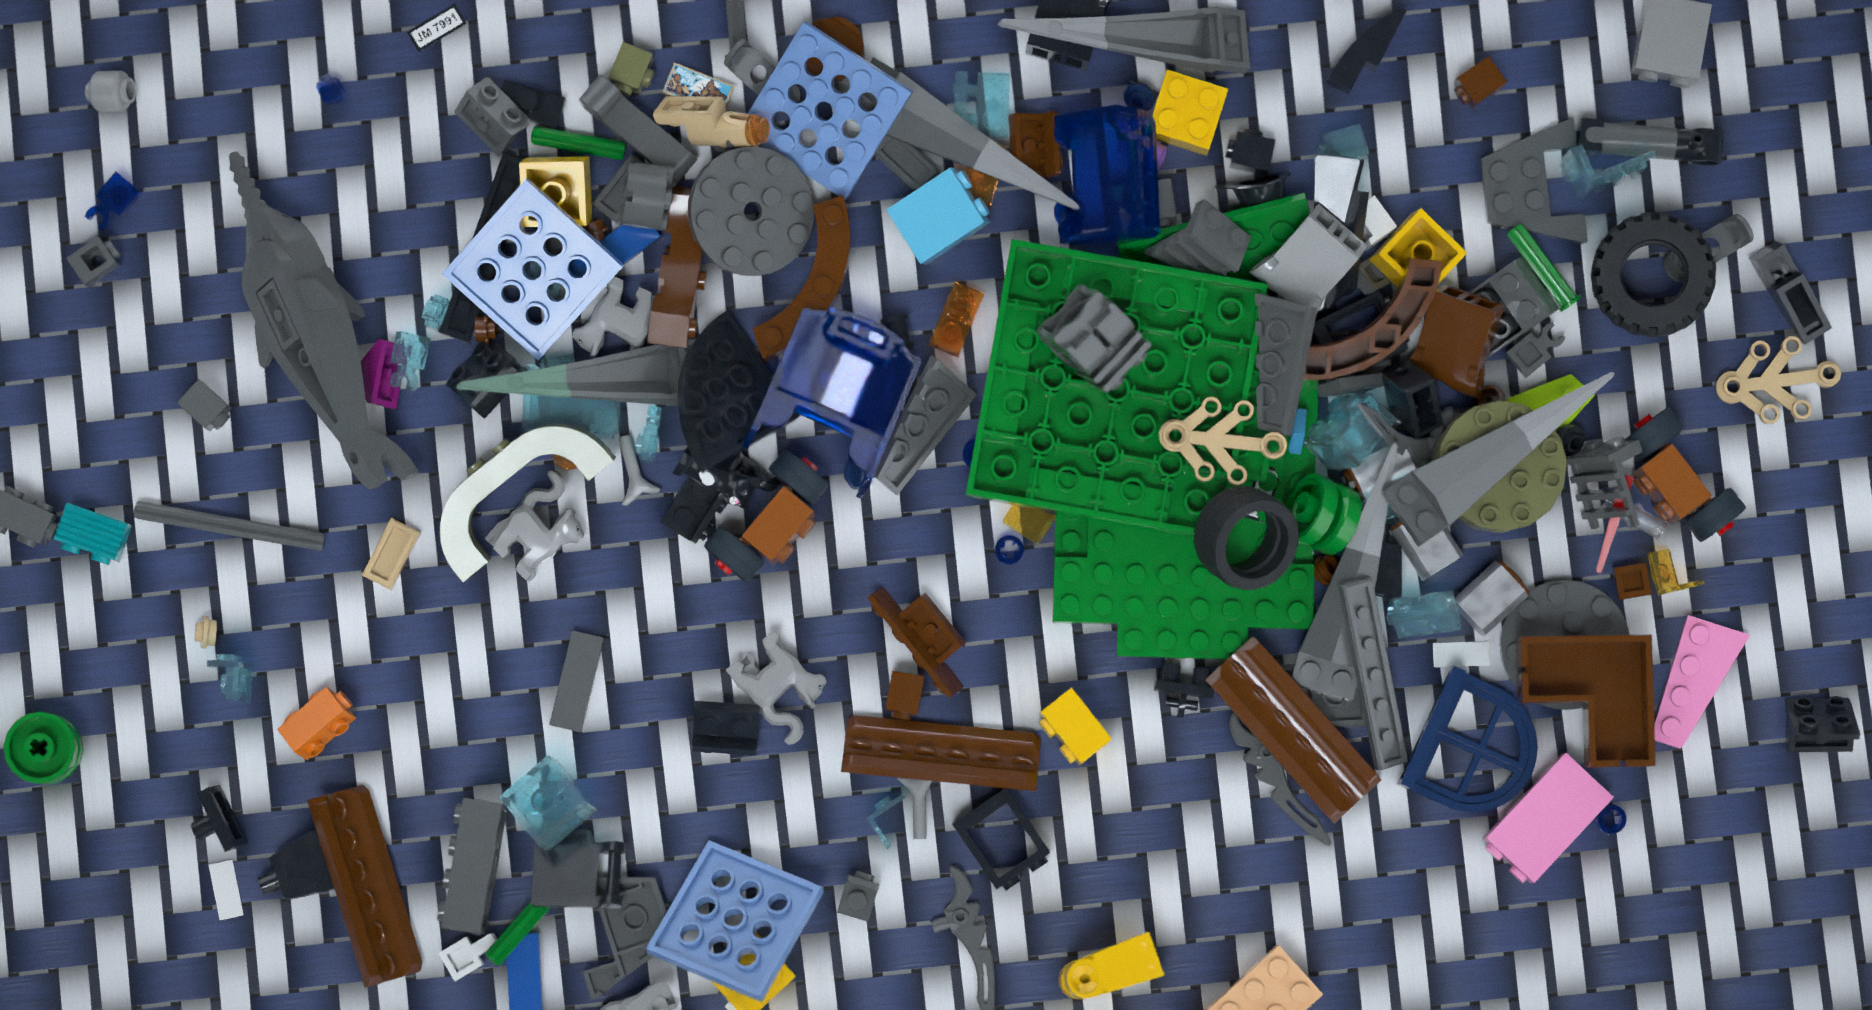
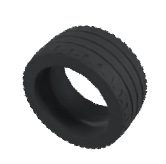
(1272, 556)

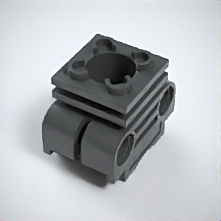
(1094, 338)

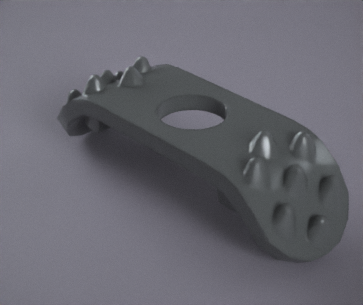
(743, 59)
(1731, 236)

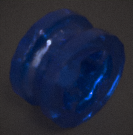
(1001, 544)
(1615, 827)

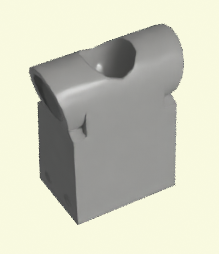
(1310, 259)

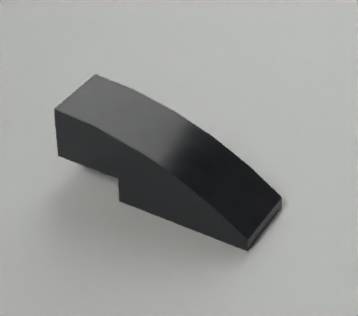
(1365, 51)
(1790, 291)

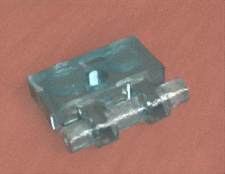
(992, 102)

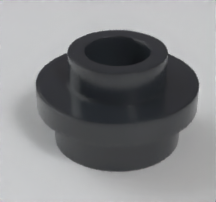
(1571, 438)

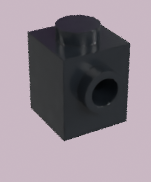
(1250, 152)

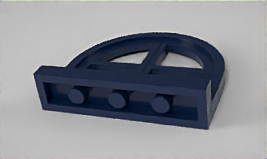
(1436, 730)

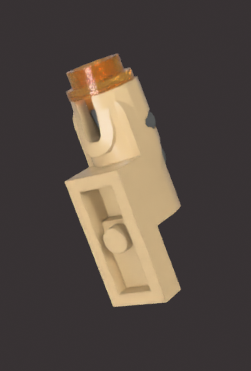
(711, 124)

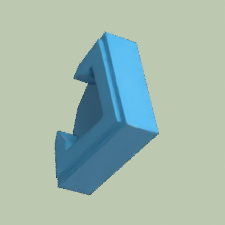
(1298, 432)

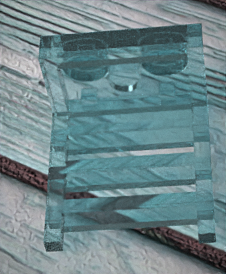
(1582, 177)

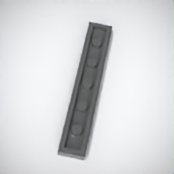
(1373, 673)

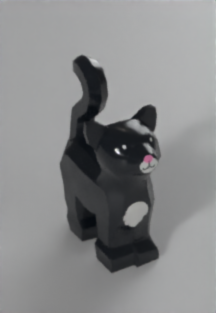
(721, 478)

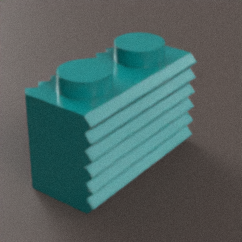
(92, 533)

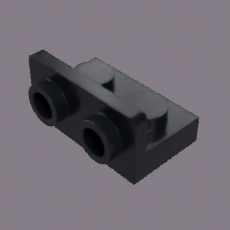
(693, 510)
(725, 728)

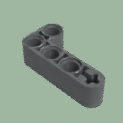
(635, 128)

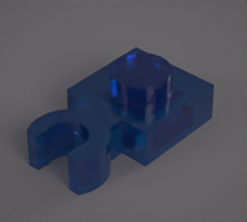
(116, 196)

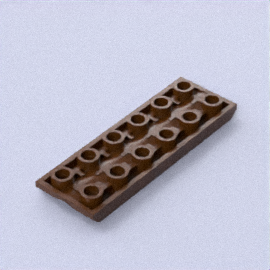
(1293, 729)
(941, 752)
(365, 885)

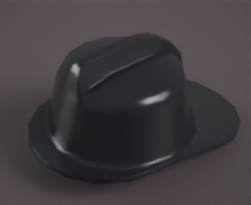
(1258, 190)

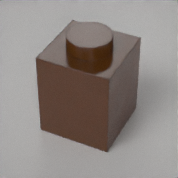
(1479, 83)
(904, 695)

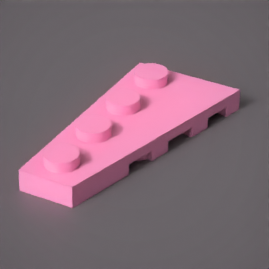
(1696, 672)

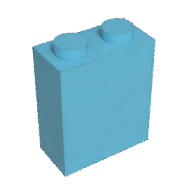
(939, 215)

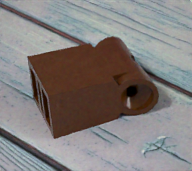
(1458, 339)

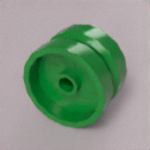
(1324, 513)
(24, 744)

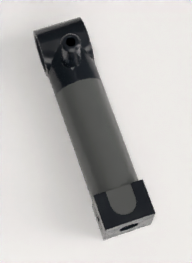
(1697, 145)

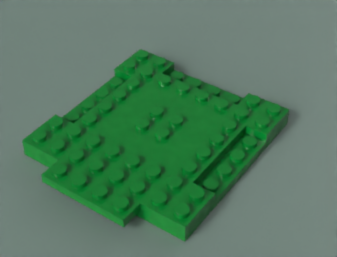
(1096, 453)
(1162, 591)

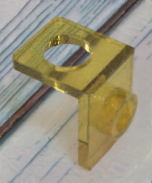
(1029, 522)
(1664, 573)

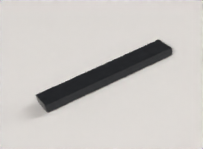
(461, 311)

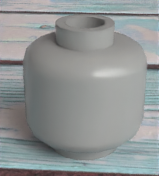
(110, 91)

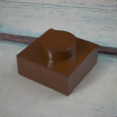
(1631, 581)

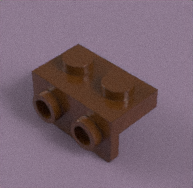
(1034, 142)

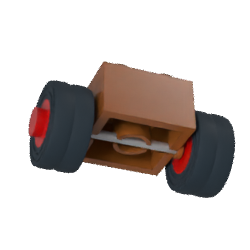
(1675, 485)
(776, 525)

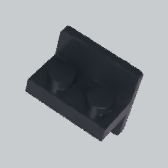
(485, 362)
(1820, 724)

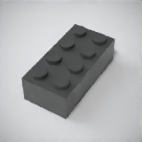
(473, 866)

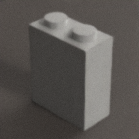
(1671, 41)

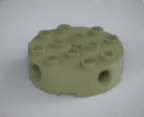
(1525, 490)

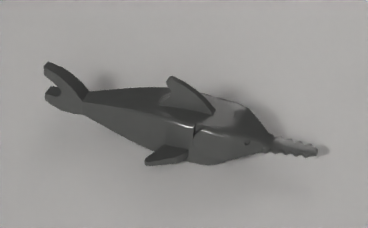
(309, 330)

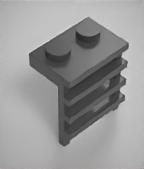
(1206, 245)
(1603, 463)

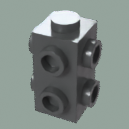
(31, 522)

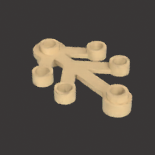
(1772, 381)
(1216, 440)

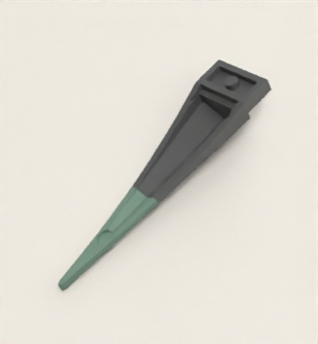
(632, 376)

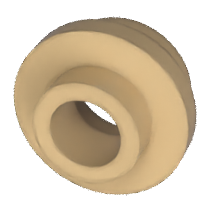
(206, 632)

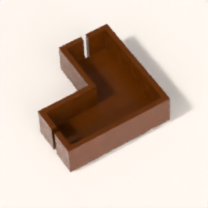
(1610, 679)

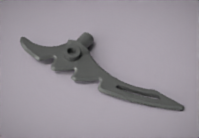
(1419, 448)
(1274, 774)
(961, 920)

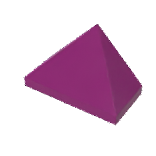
(377, 375)

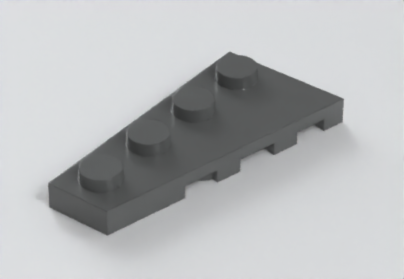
(1284, 346)
(926, 419)

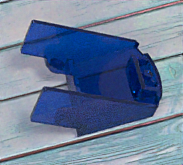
(844, 377)

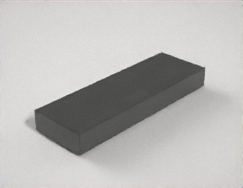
(576, 681)

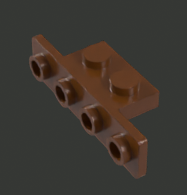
(925, 634)

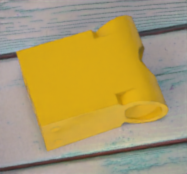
(1111, 968)

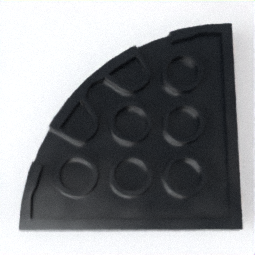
(721, 393)

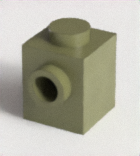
(632, 69)

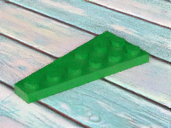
(1266, 223)

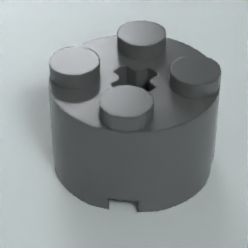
(646, 196)

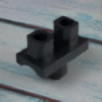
(1169, 683)

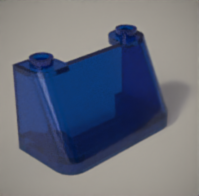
(1111, 175)

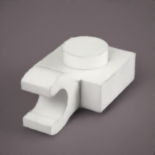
(464, 956)

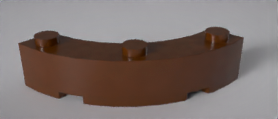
(679, 279)
(823, 282)
(1385, 332)

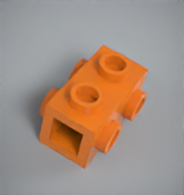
(317, 722)

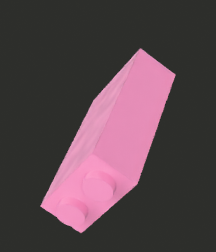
(1547, 819)

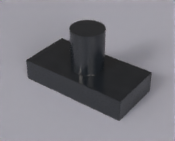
(538, 105)
(218, 820)

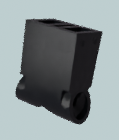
(1062, 51)

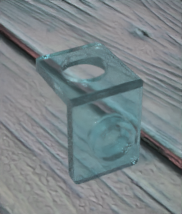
(880, 808)

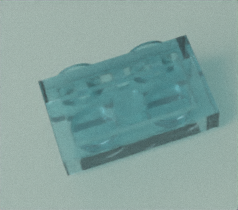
(1424, 614)
(238, 678)

